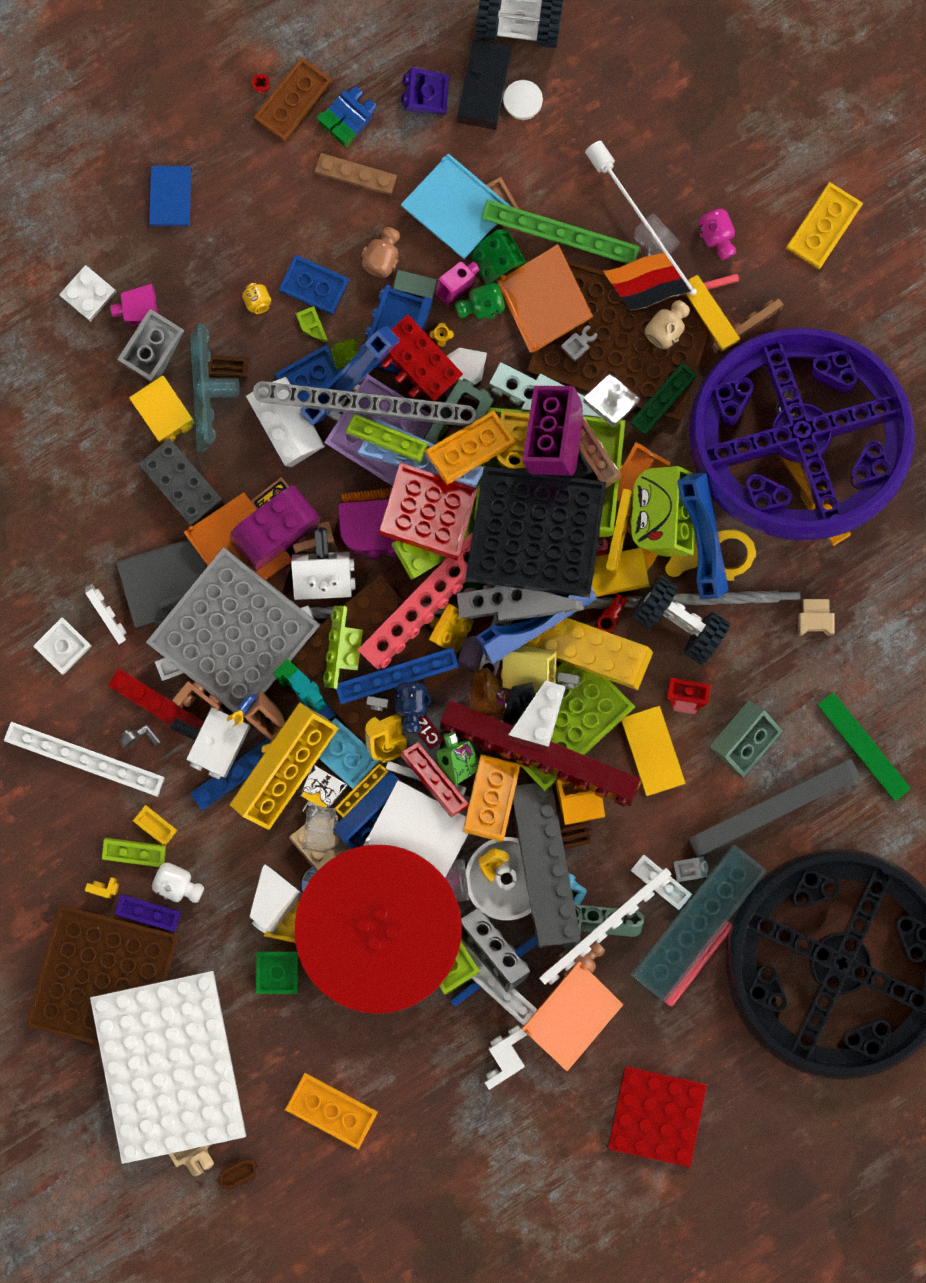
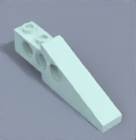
(506, 374)

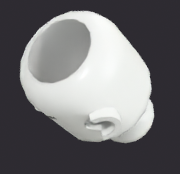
(175, 883)

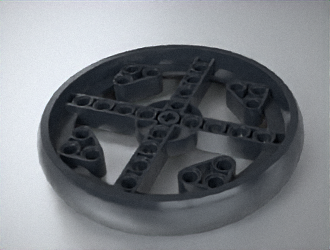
(744, 976)

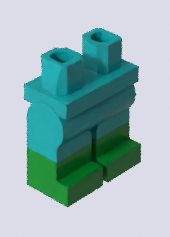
(308, 694)

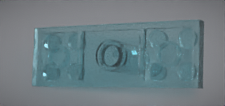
(206, 387)

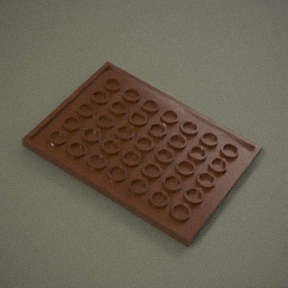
(622, 345)

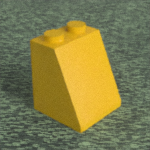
(162, 410)

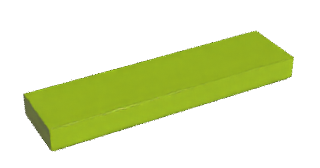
(387, 438)

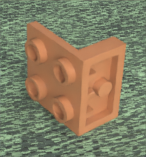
(187, 693)

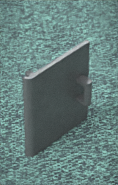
(159, 580)

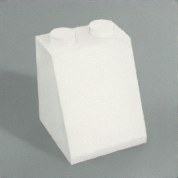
(272, 900)

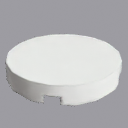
(523, 99)

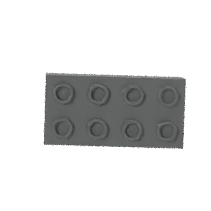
(181, 483)

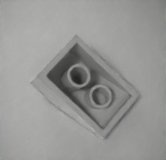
(151, 346)

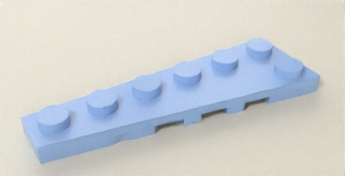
(377, 453)

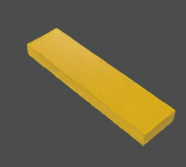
(712, 315)
(619, 531)

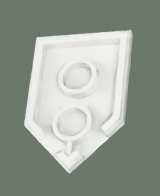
(470, 363)

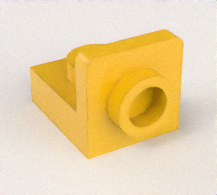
(99, 888)

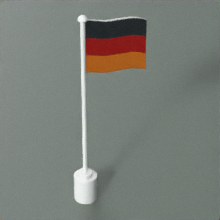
(647, 278)

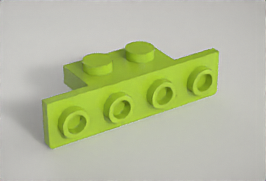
(343, 647)

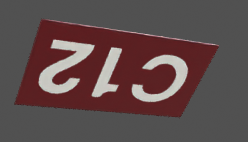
(429, 733)

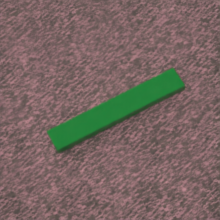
(864, 746)

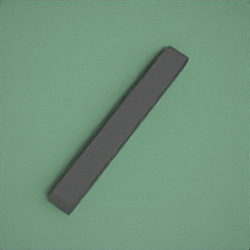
(774, 808)

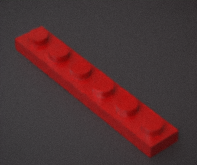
(151, 700)

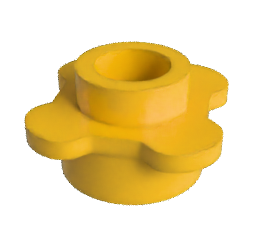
(441, 328)

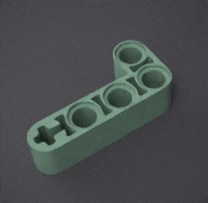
(601, 914)

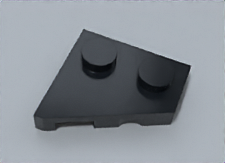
(518, 701)

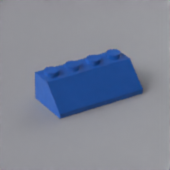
(361, 819)

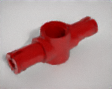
(612, 613)

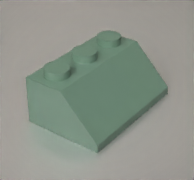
(746, 738)

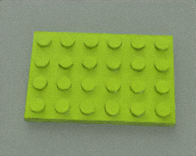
(584, 716)

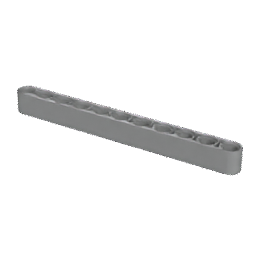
(355, 398)

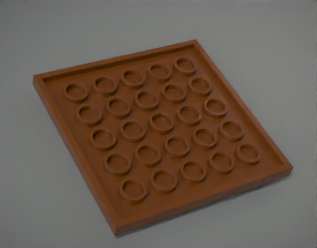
(366, 612)
(94, 958)

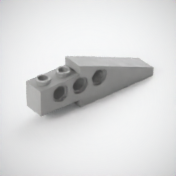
(530, 605)

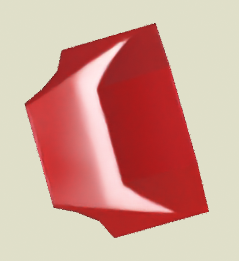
(688, 695)

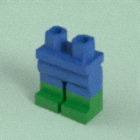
(347, 116)

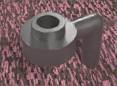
(129, 737)

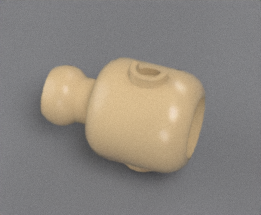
(667, 325)

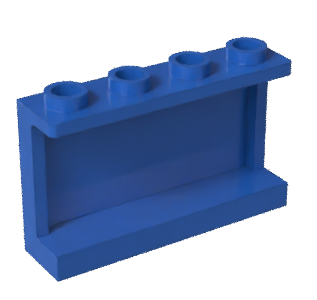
(392, 309)

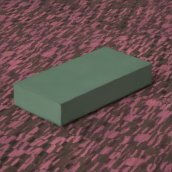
(415, 284)

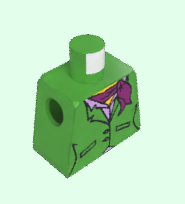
(457, 759)

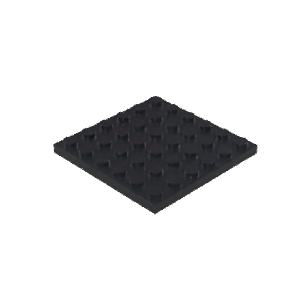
(536, 532)

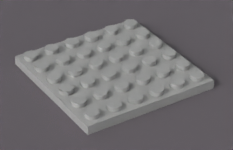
(232, 631)

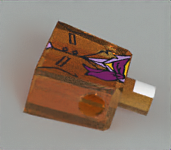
(487, 693)

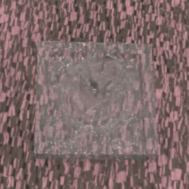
(611, 400)

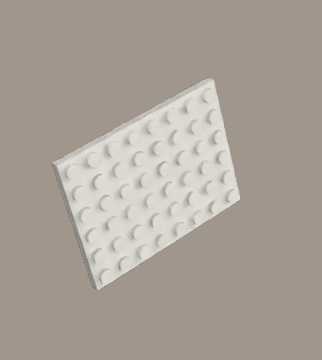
(168, 1067)

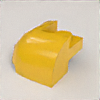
(385, 738)

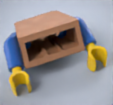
(262, 714)

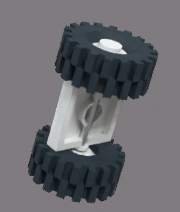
(520, 20)
(705, 634)

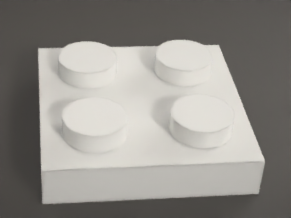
(87, 293)
(62, 646)

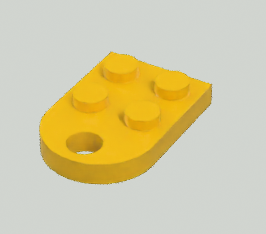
(517, 426)

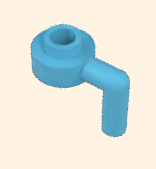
(581, 891)

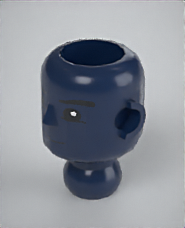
(411, 703)

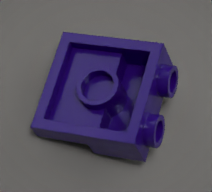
(425, 91)

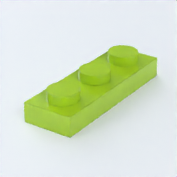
(133, 852)

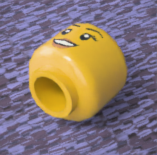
(256, 298)

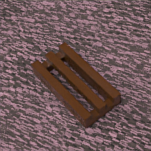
(244, 368)
(585, 833)

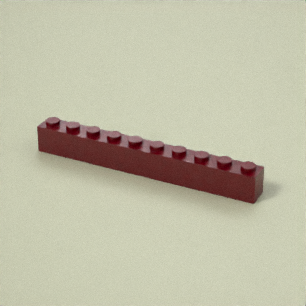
(555, 759)

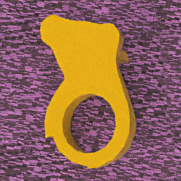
(679, 564)

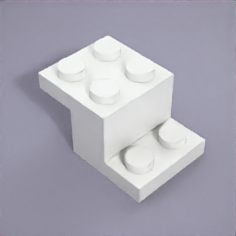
(505, 1056)

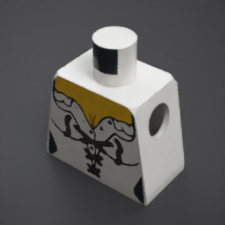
(321, 789)

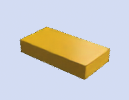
(155, 825)

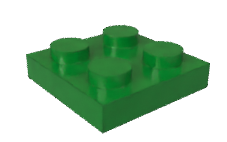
(276, 972)

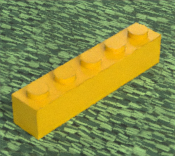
(361, 790)

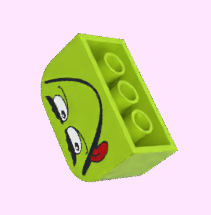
(658, 515)

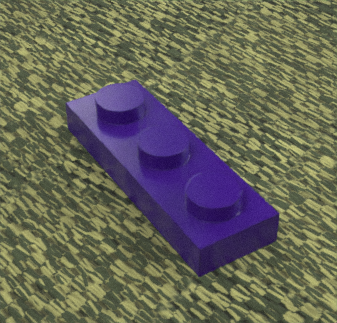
(148, 913)

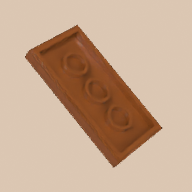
(293, 99)

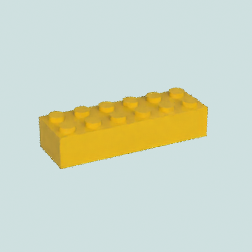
(596, 652)
(284, 766)

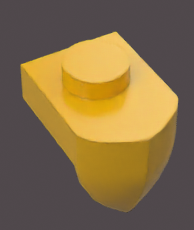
(490, 861)

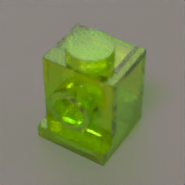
(344, 352)

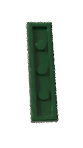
(663, 399)

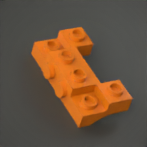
(636, 463)

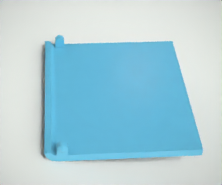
(452, 206)

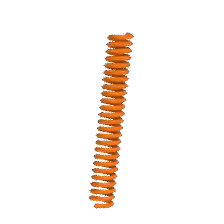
(366, 497)

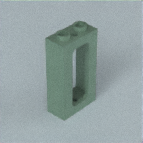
(460, 387)

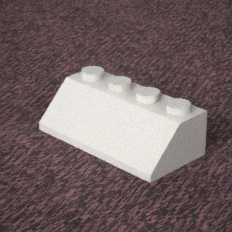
(286, 427)

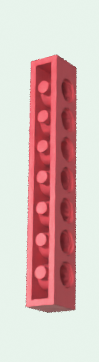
(414, 604)

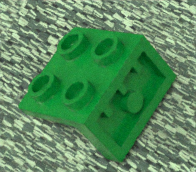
(497, 255)

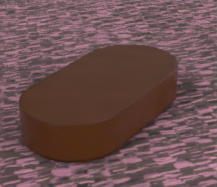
(238, 1173)

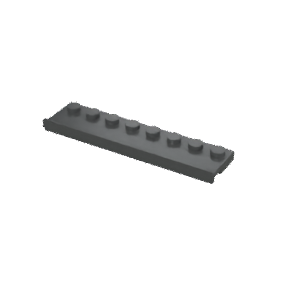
(545, 866)

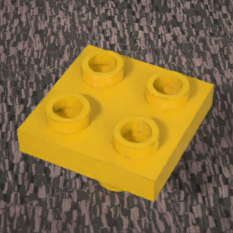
(450, 629)

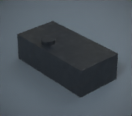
(484, 84)

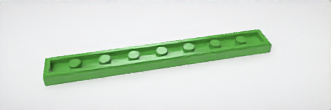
(559, 232)

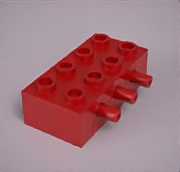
(420, 362)

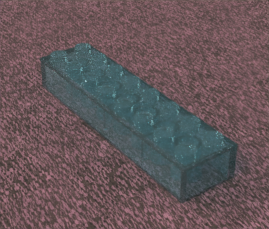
(698, 922)

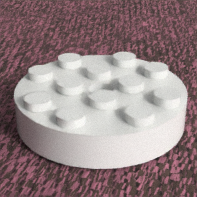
(495, 898)

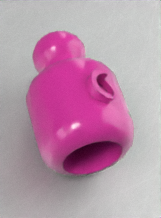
(718, 231)

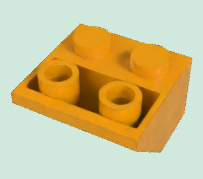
(578, 804)

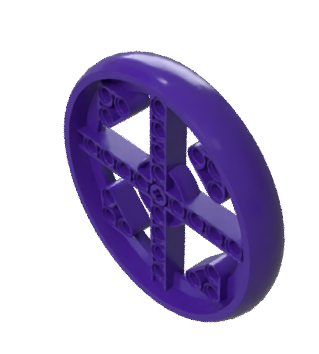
(826, 349)

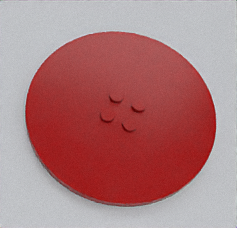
(378, 928)

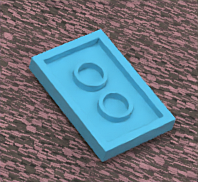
(348, 756)

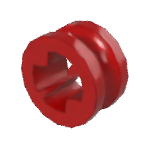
(260, 89)

